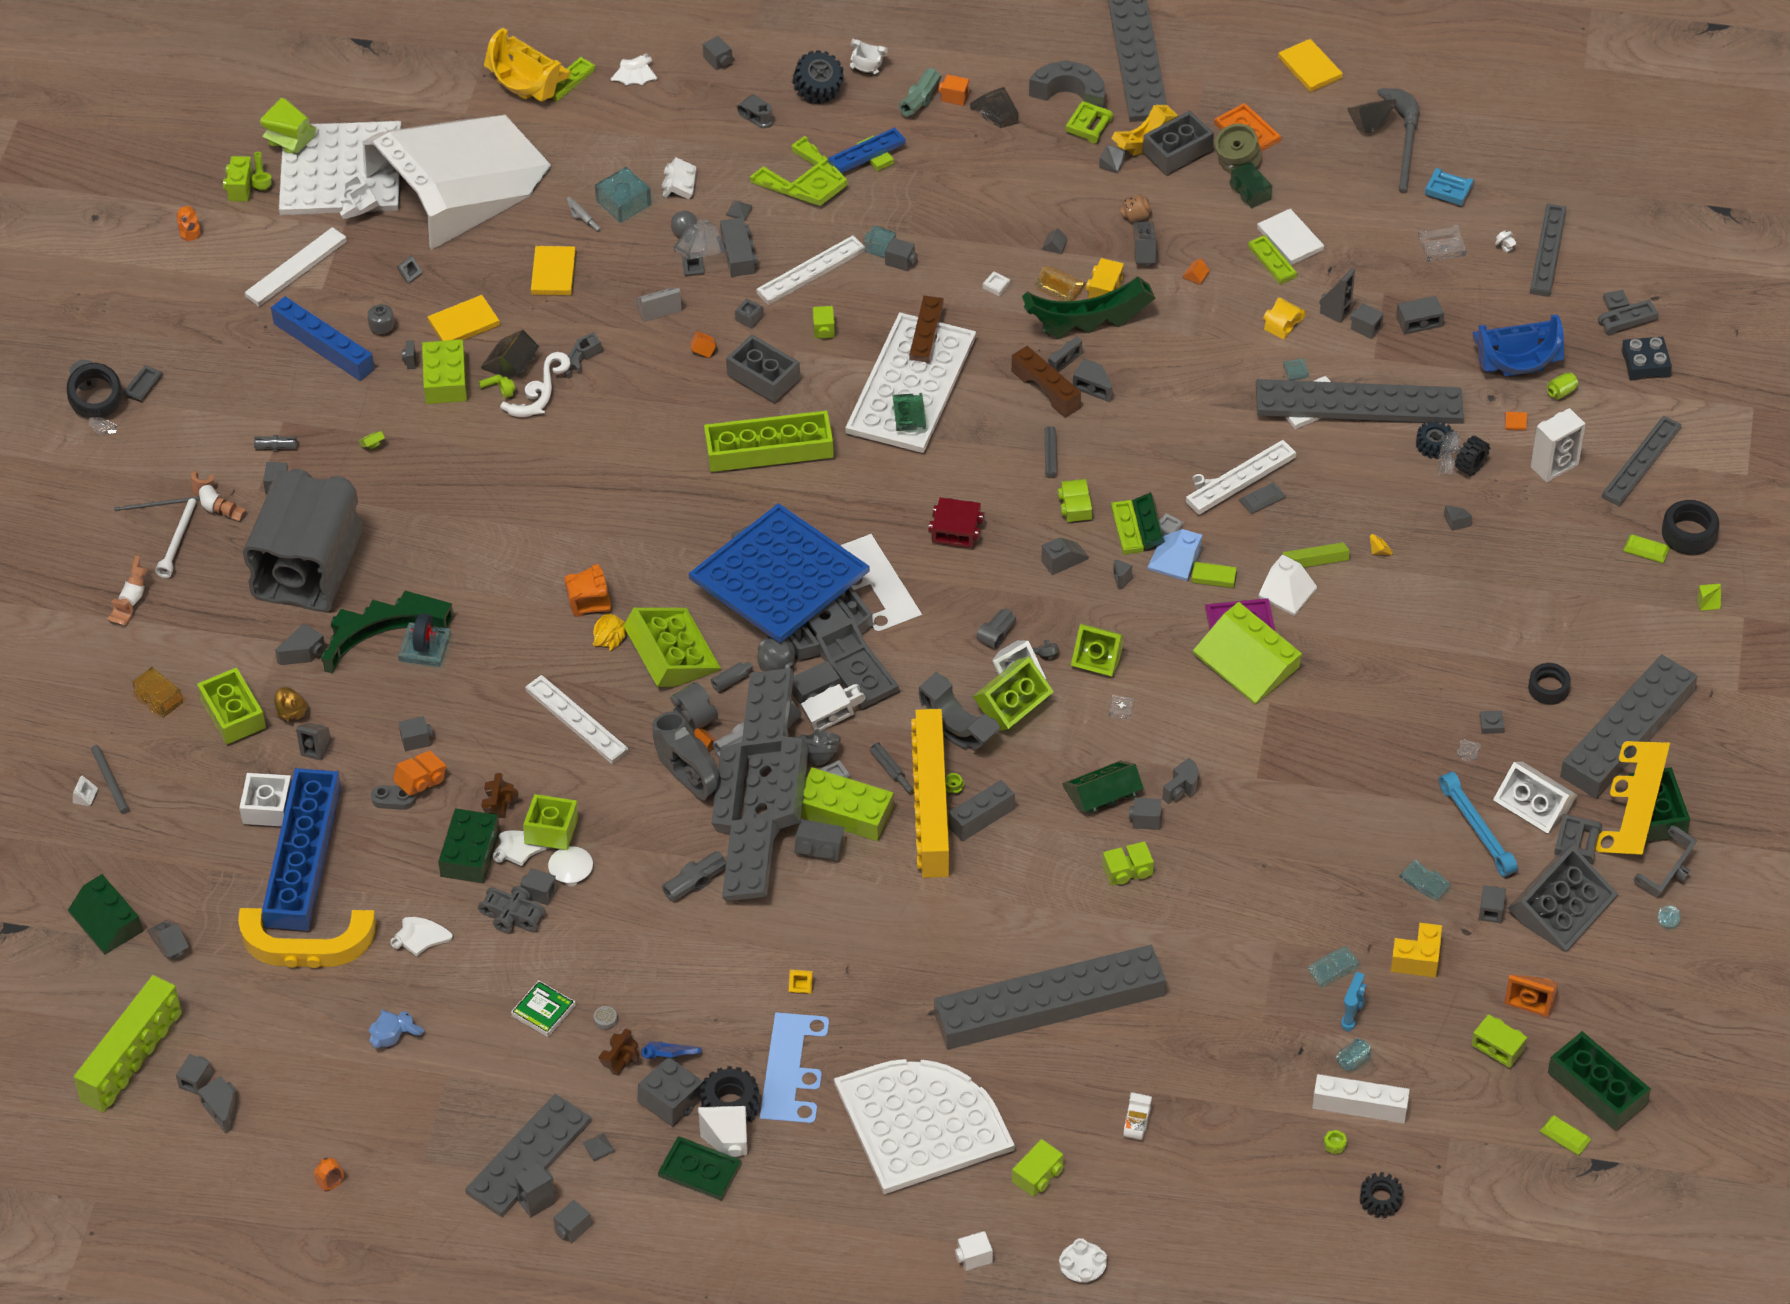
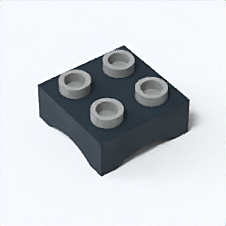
(1646, 358)

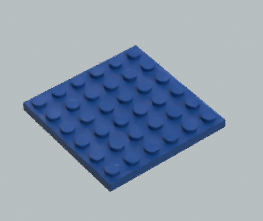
(779, 572)

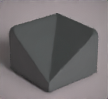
(1112, 159)
(749, 313)
(1457, 517)

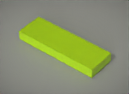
(579, 71)
(1272, 259)
(1127, 527)

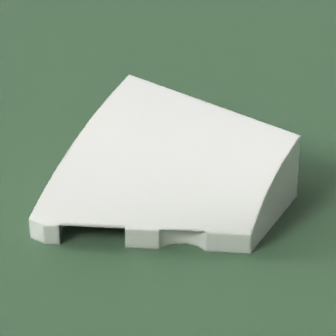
(356, 197)

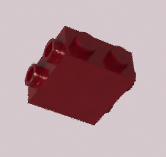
(956, 522)

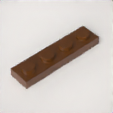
(926, 329)

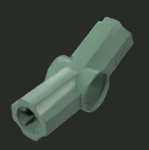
(920, 93)

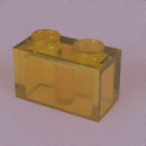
(157, 692)

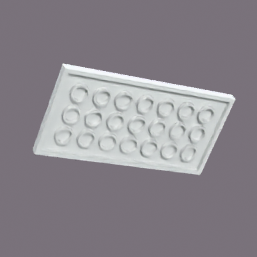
(896, 374)

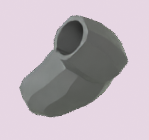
(685, 754)

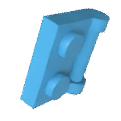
(1448, 187)
(1353, 1001)

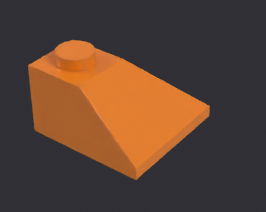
(1531, 994)

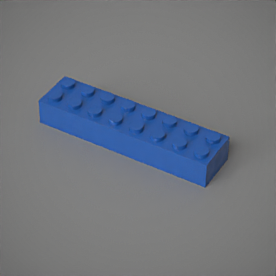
(301, 849)

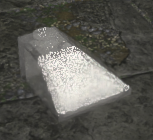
(700, 240)

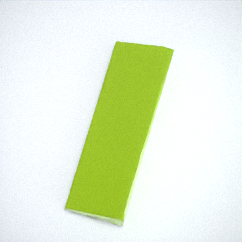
(1320, 554)

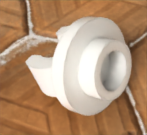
(1506, 241)

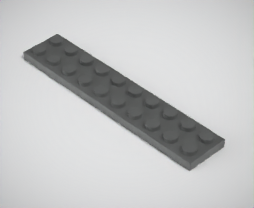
(1137, 57)
(1359, 401)

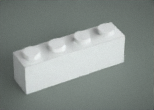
(1360, 1098)

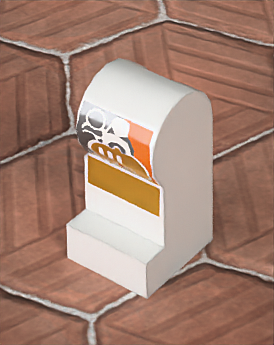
(1137, 1116)

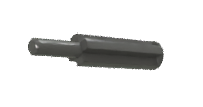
(890, 765)

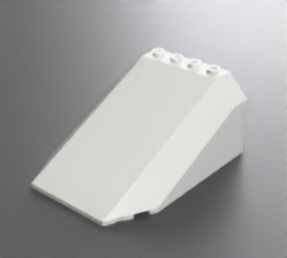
(460, 169)

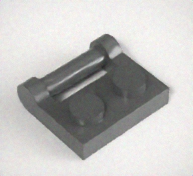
(1571, 834)

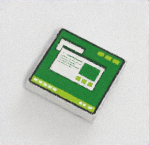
(543, 1008)

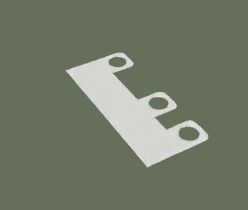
(884, 581)

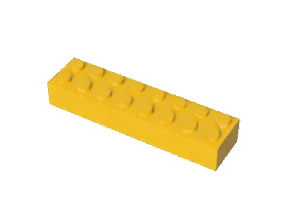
(930, 793)

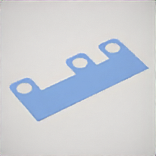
(783, 1068)

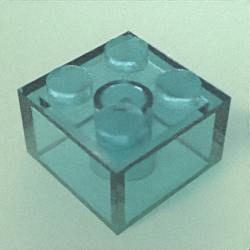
(623, 194)

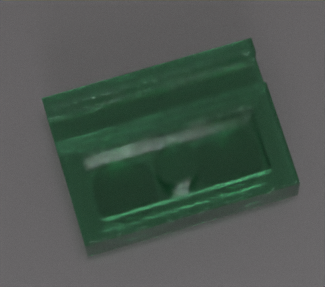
(908, 411)

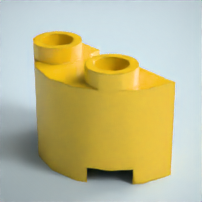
(1282, 318)

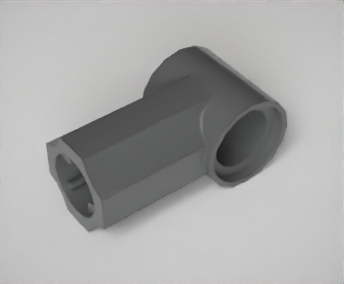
(994, 631)

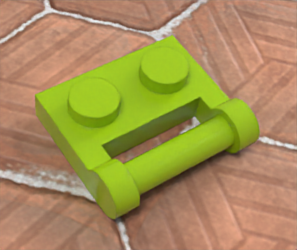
(1083, 119)

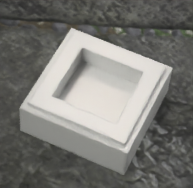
(996, 284)

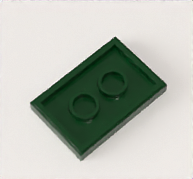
(699, 1168)

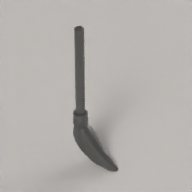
(1409, 108)

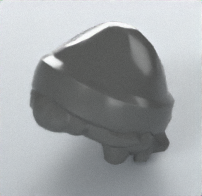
(821, 746)

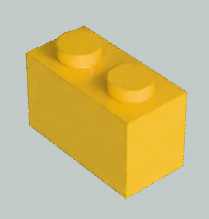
(1105, 277)

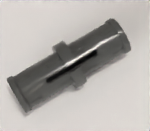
(275, 443)

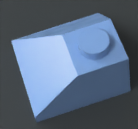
(1177, 554)

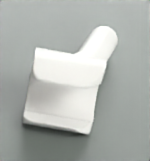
(1200, 482)

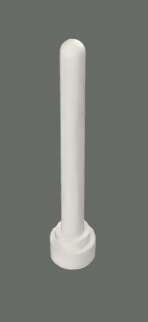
(165, 566)

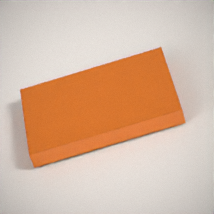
(1245, 115)

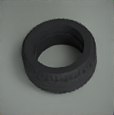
(88, 371)
(1690, 542)

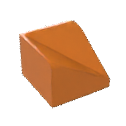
(703, 344)

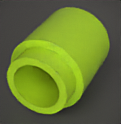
(1562, 385)

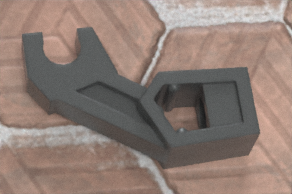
(583, 349)

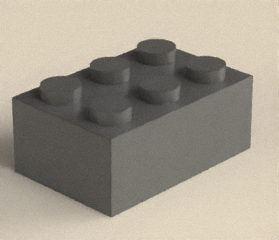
(1178, 142)
(763, 368)

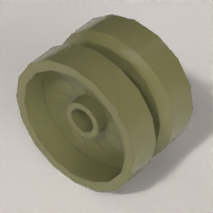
(1237, 146)

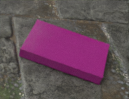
(1259, 607)

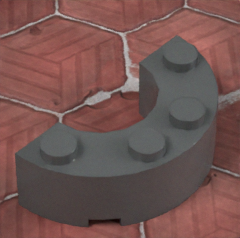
(1068, 77)
(958, 725)

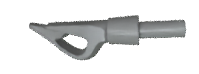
(578, 212)

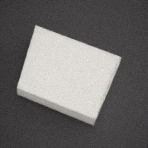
(84, 792)

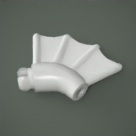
(635, 71)

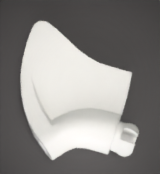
(514, 849)
(419, 934)

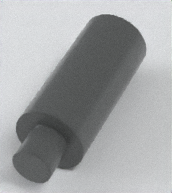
(730, 676)

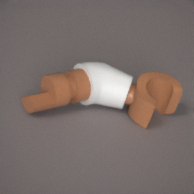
(212, 501)
(130, 594)

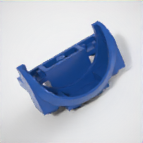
(1517, 347)

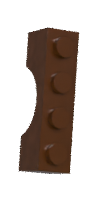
(1062, 394)

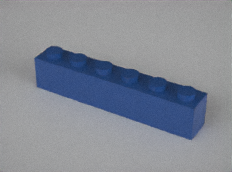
(322, 338)

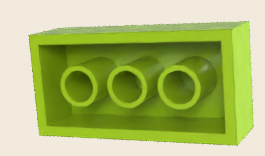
(846, 804)

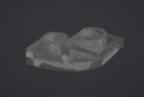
(1449, 446)

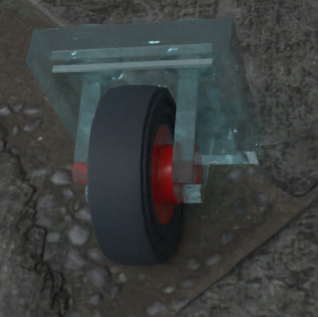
(424, 642)

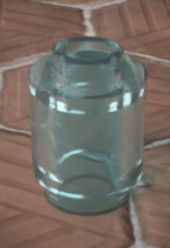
(1354, 1054)

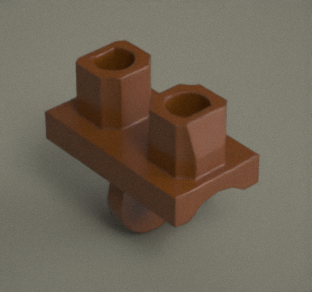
(501, 796)
(622, 1052)

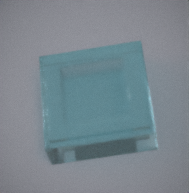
(1296, 369)

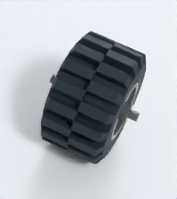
(818, 77)

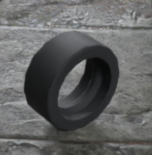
(1549, 696)

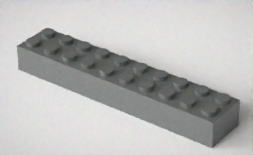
(1049, 997)

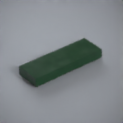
(1148, 521)

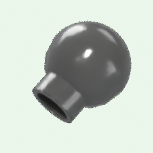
(681, 222)

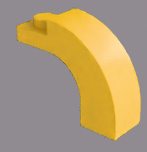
(1133, 139)

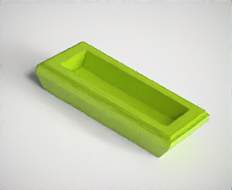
(1646, 548)
(1565, 1135)

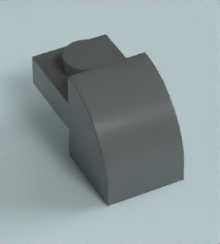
(1184, 781)

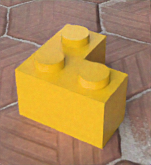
(1418, 956)

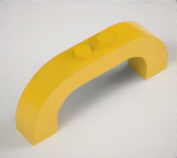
(307, 952)

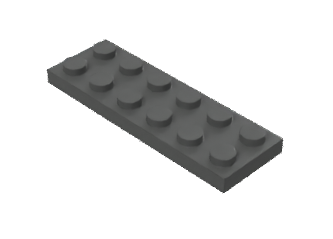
(537, 1142)

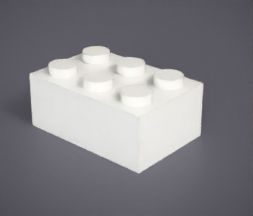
(1557, 445)

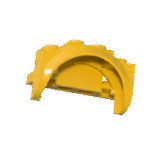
(528, 72)

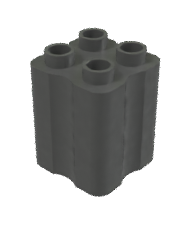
(303, 540)

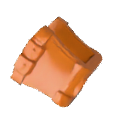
(588, 591)

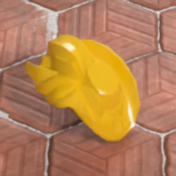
(609, 631)

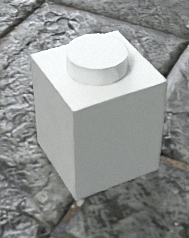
(974, 1251)

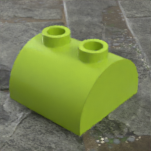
(1097, 650)

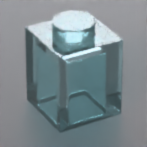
(878, 240)

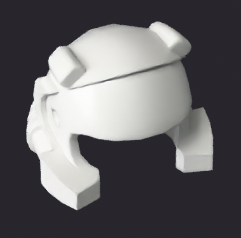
(867, 57)

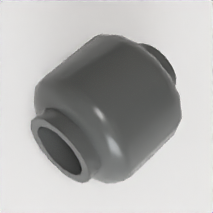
(381, 319)

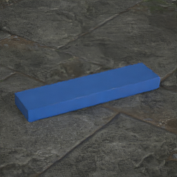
(867, 150)

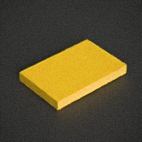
(1310, 65)
(553, 270)
(464, 320)

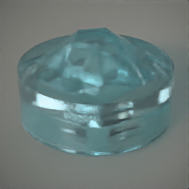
(1668, 917)

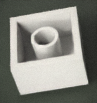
(264, 799)

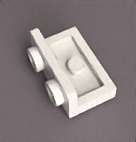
(679, 178)

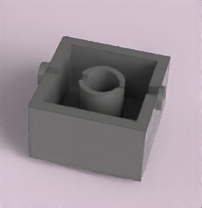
(670, 1091)

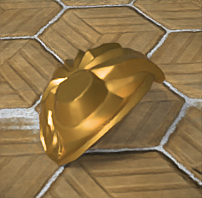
(289, 704)

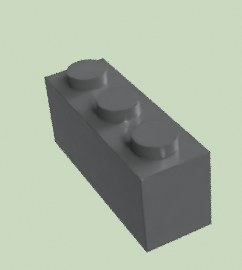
(738, 247)
(981, 810)

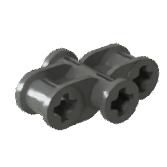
(511, 909)

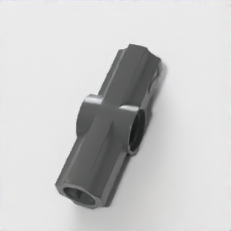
(694, 876)

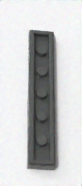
(1548, 250)
(1641, 461)

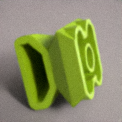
(287, 127)

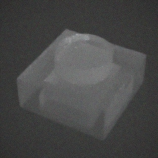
(102, 426)

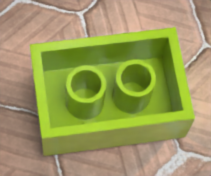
(444, 371)
(1013, 693)
(231, 706)

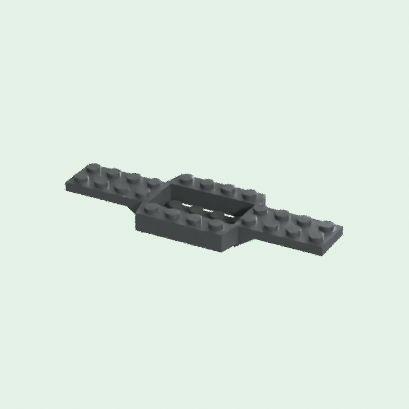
(843, 646)
(766, 746)

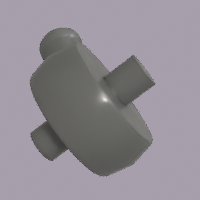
(1047, 649)

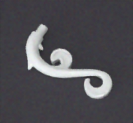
(535, 386)

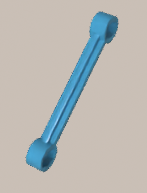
(1504, 860)

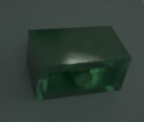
(1251, 185)

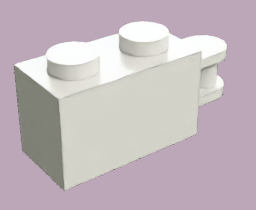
(832, 706)

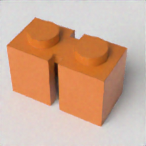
(416, 778)

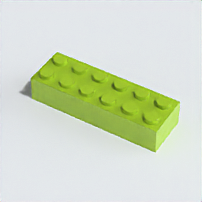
(768, 441)
(127, 1044)

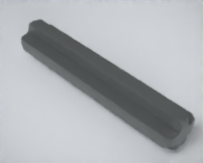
(1050, 451)

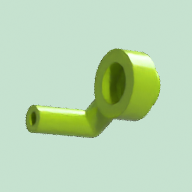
(261, 179)
(505, 385)

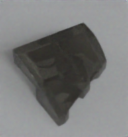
(997, 108)

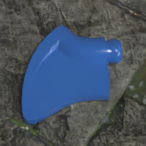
(655, 1049)

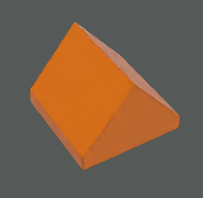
(1196, 271)
(1515, 420)
(705, 737)

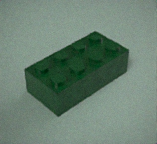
(1599, 1080)

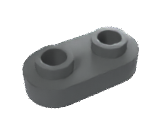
(391, 798)

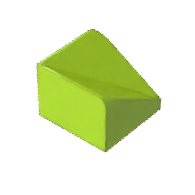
(1709, 597)

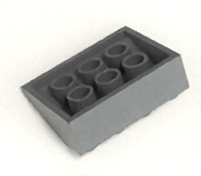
(1563, 899)

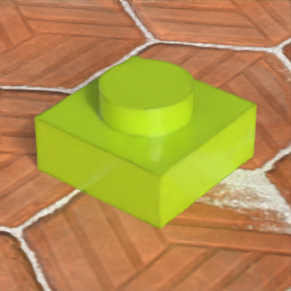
(371, 440)

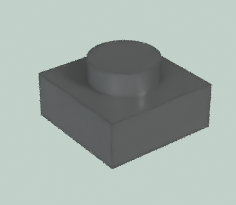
(1615, 300)
(409, 355)
(1491, 722)

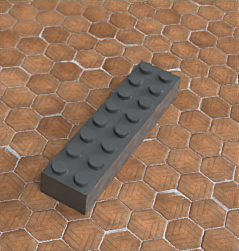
(1633, 718)

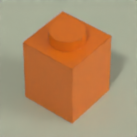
(954, 90)

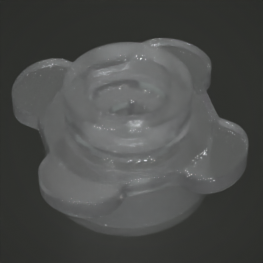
(1468, 755)

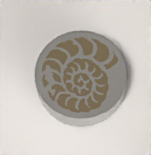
(605, 1017)

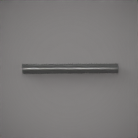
(109, 779)

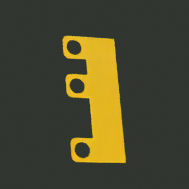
(1642, 796)

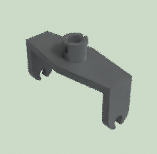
(1678, 870)

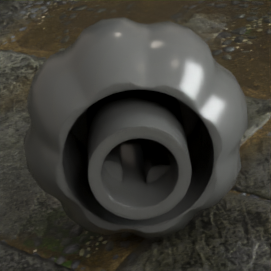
(775, 655)

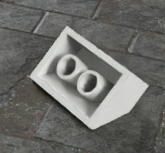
(1534, 796)

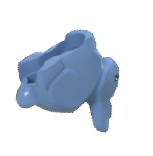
(390, 1027)

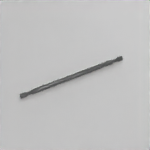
(155, 503)

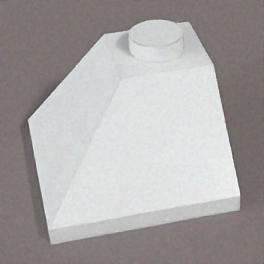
(1287, 586)
(1013, 652)
(724, 1129)

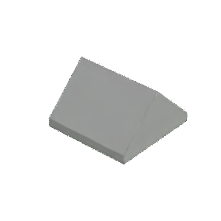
(659, 304)

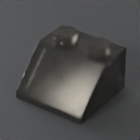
(511, 355)

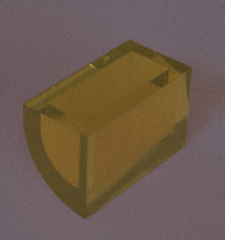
(1059, 283)

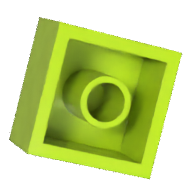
(550, 822)

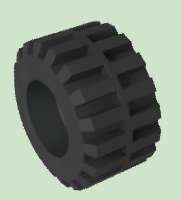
(731, 1082)

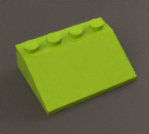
(670, 645)
(1248, 653)

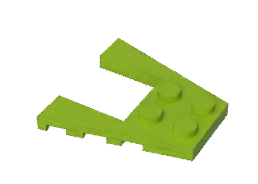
(813, 186)

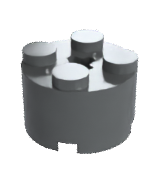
(694, 706)

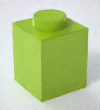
(823, 322)

